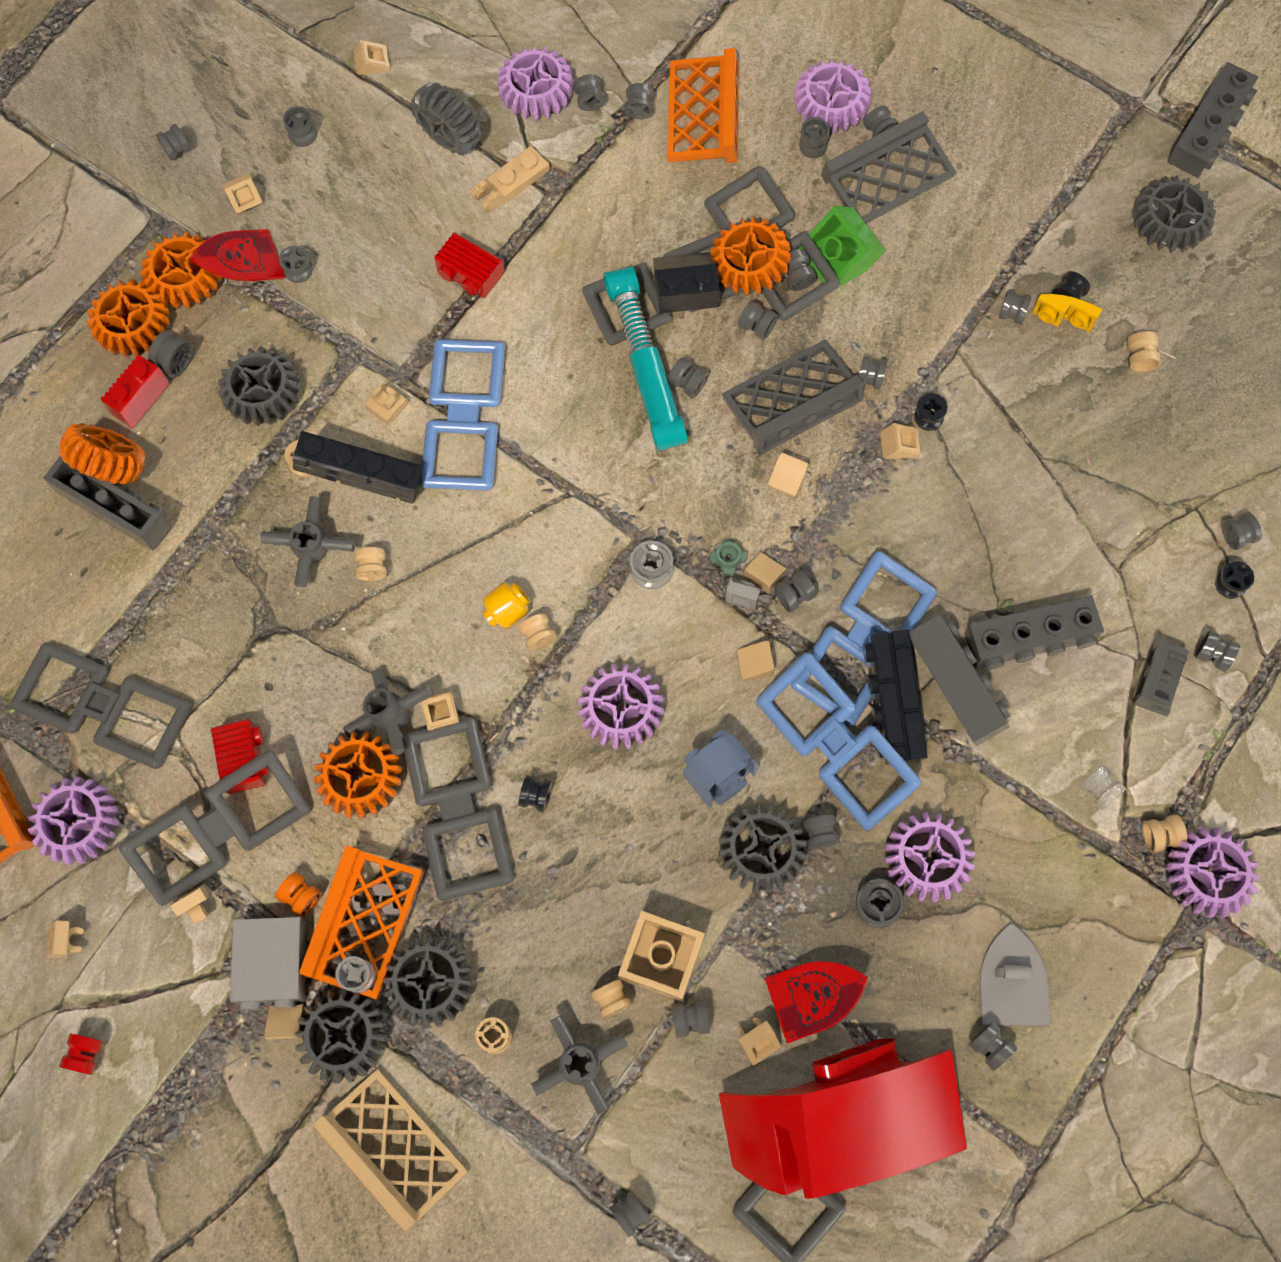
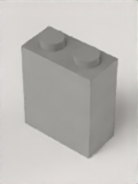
(268, 962)

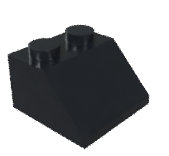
(686, 282)

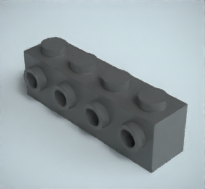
(1212, 120)
(110, 504)
(1034, 632)
(958, 680)

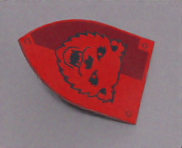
(240, 256)
(814, 996)

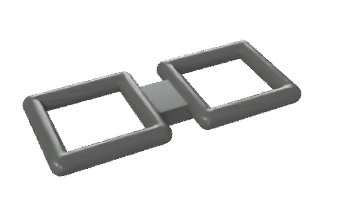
(802, 239)
(641, 270)
(101, 705)
(457, 810)
(214, 828)
(771, 1242)

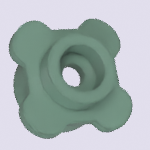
(728, 547)

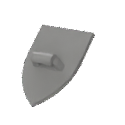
(1013, 982)

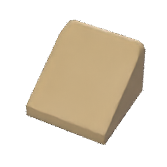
(371, 58)
(900, 442)
(788, 474)
(764, 572)
(756, 661)
(439, 711)
(283, 1023)

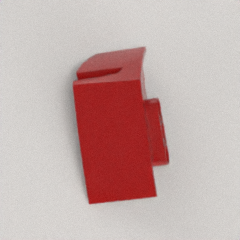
(849, 1125)

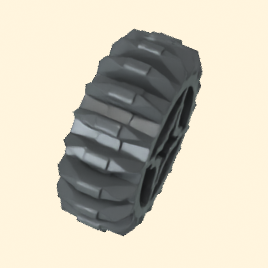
(446, 118)
(1192, 215)
(255, 401)
(748, 855)
(428, 965)
(330, 1048)

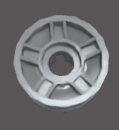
(645, 575)

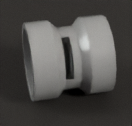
(351, 970)

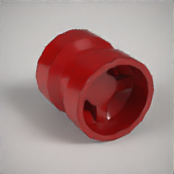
(80, 1062)

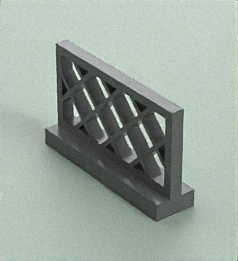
(881, 146)
(809, 412)

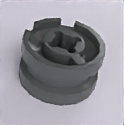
(171, 353)
(870, 913)

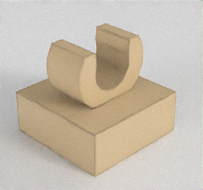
(242, 193)
(386, 403)
(192, 904)
(58, 939)
(758, 1042)

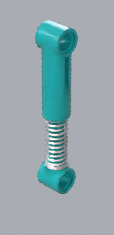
(664, 420)

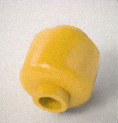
(505, 605)

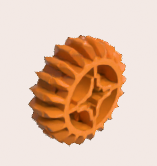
(764, 263)
(179, 277)
(117, 313)
(101, 453)
(360, 760)

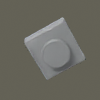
(742, 594)

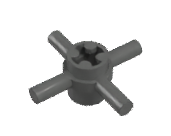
(316, 549)
(387, 711)
(574, 1049)

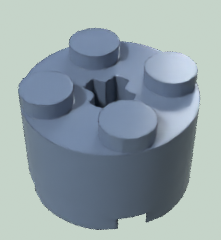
(719, 768)

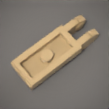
(511, 179)

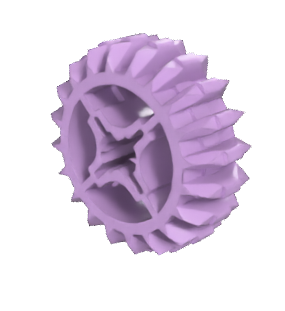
(533, 75)
(847, 104)
(633, 706)
(73, 796)
(936, 831)
(1216, 847)

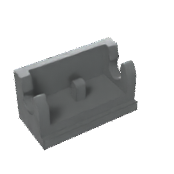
(1161, 677)

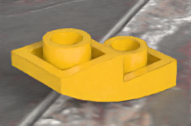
(1055, 308)

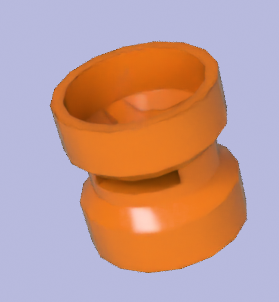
(298, 894)

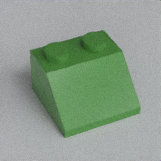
(845, 243)

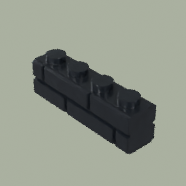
(356, 467)
(895, 693)

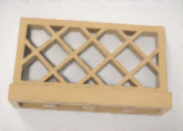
(367, 1172)

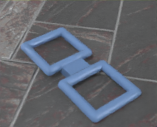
(463, 415)
(862, 629)
(838, 742)

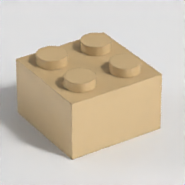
(661, 956)

